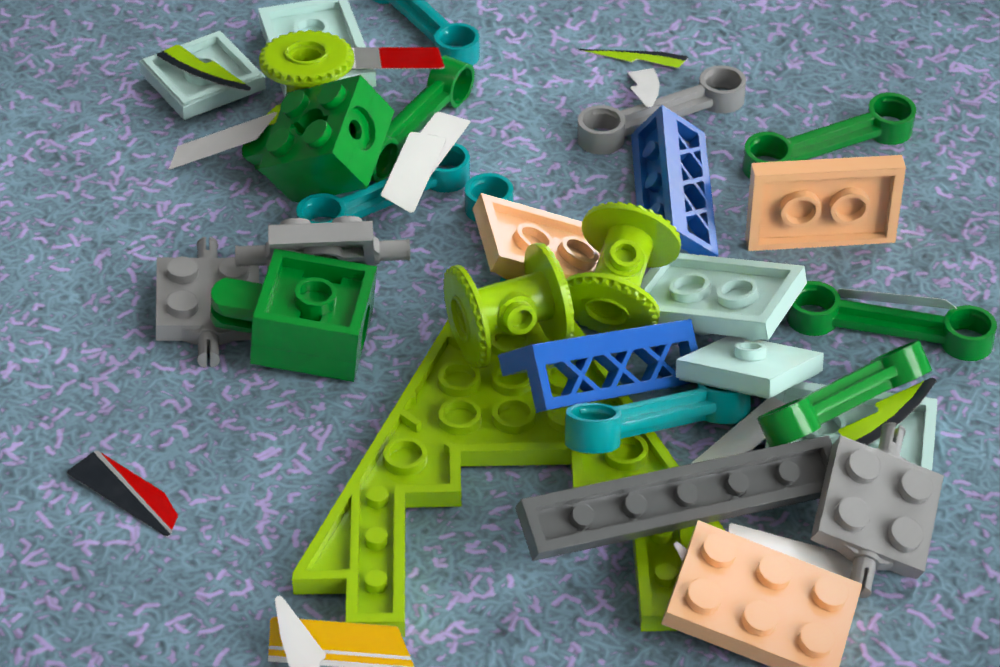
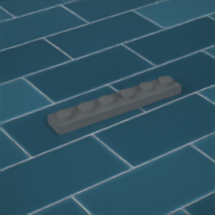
(673, 498)

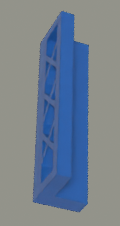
(663, 179)
(647, 342)

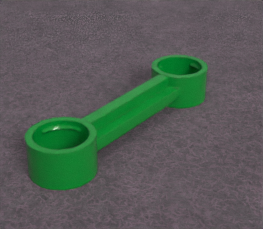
(444, 87)
(838, 134)
(894, 322)
(811, 411)

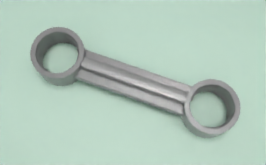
(682, 103)

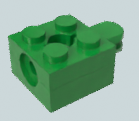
(323, 139)
(304, 315)

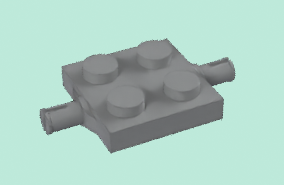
(342, 239)
(185, 299)
(877, 508)

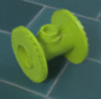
(305, 60)
(627, 244)
(508, 305)

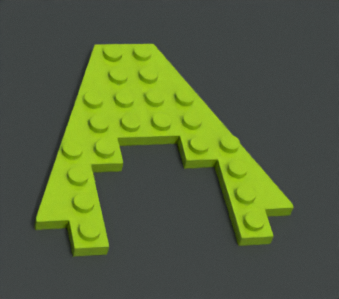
(457, 420)

